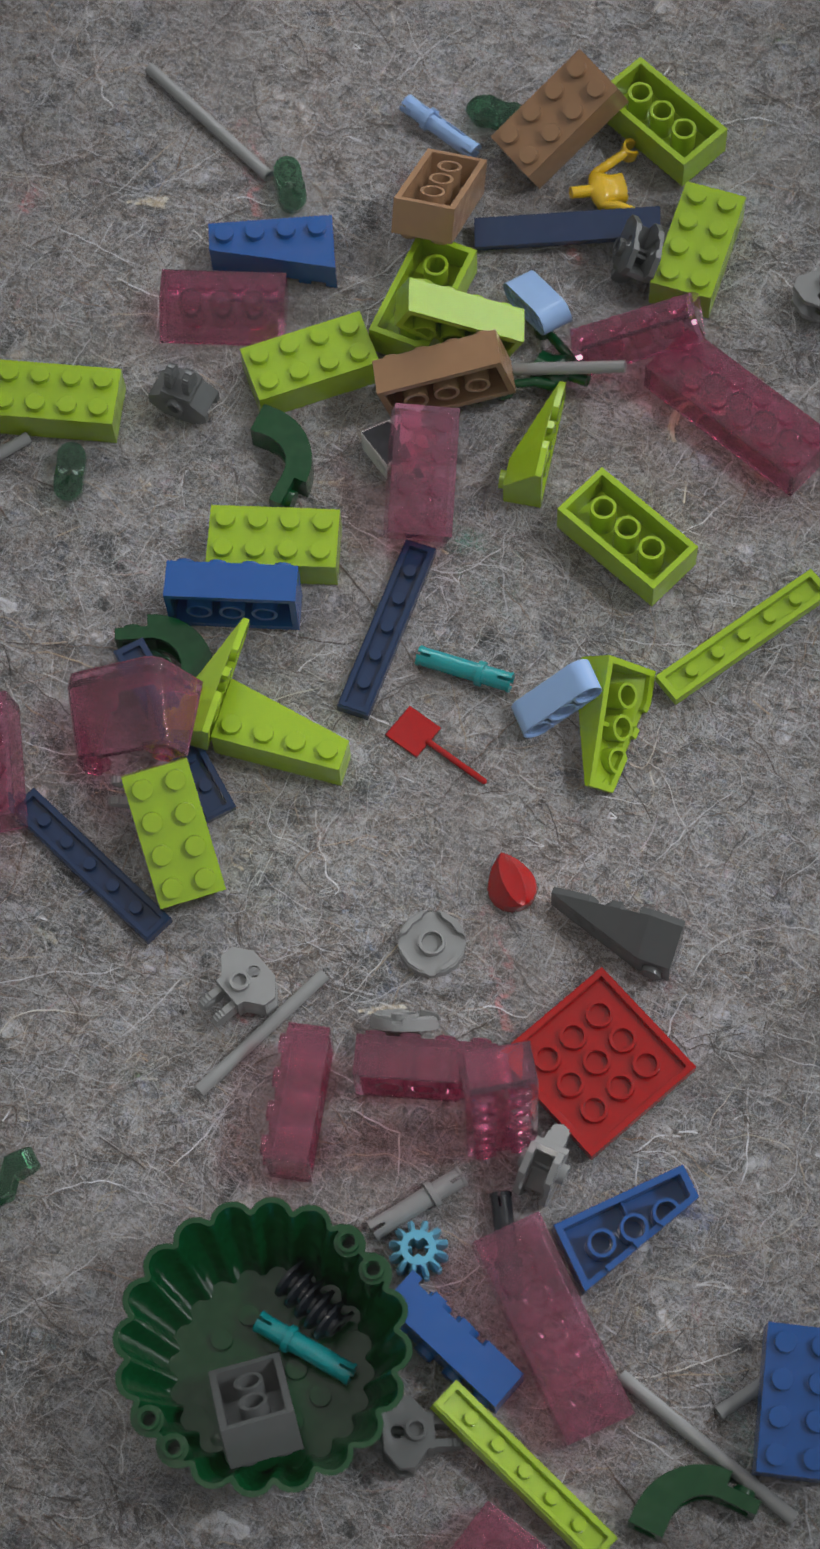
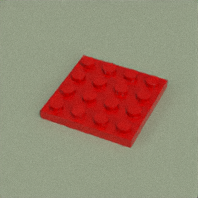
(602, 1062)

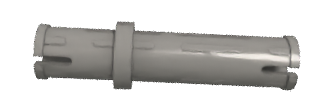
(417, 1203)

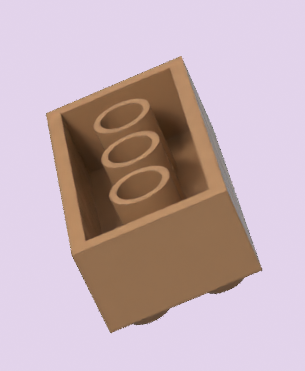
(559, 118)
(438, 196)
(446, 373)

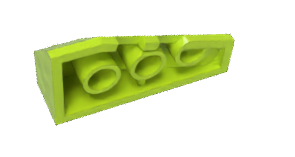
(531, 460)
(216, 680)
(612, 718)

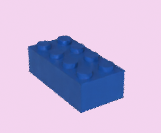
(226, 592)
(788, 1404)

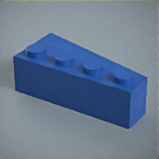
(283, 245)
(615, 1229)
(456, 1347)

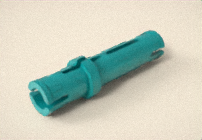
(479, 672)
(304, 1347)

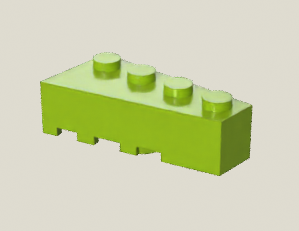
(448, 313)

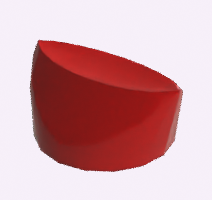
(511, 884)

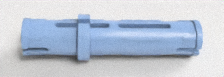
(431, 120)

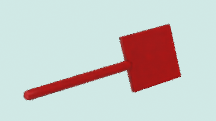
(416, 731)

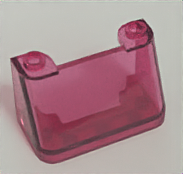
(132, 709)

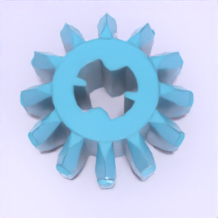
(418, 1238)

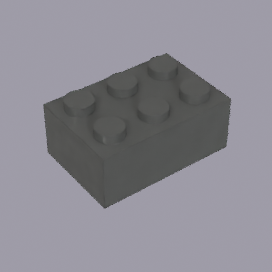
(255, 1411)

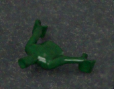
(550, 382)

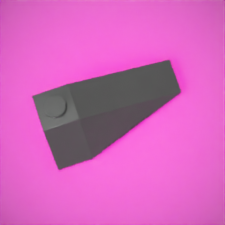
(642, 939)

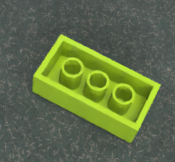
(666, 123)
(698, 245)
(438, 264)
(310, 363)
(61, 400)
(278, 534)
(626, 536)
(173, 832)

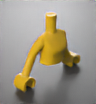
(604, 189)

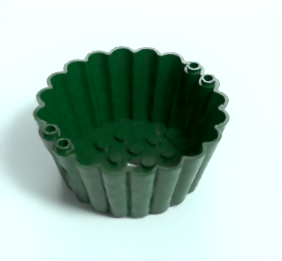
(199, 1316)

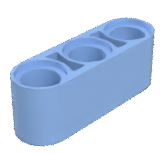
(542, 304)
(556, 698)

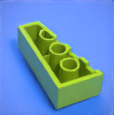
(277, 737)

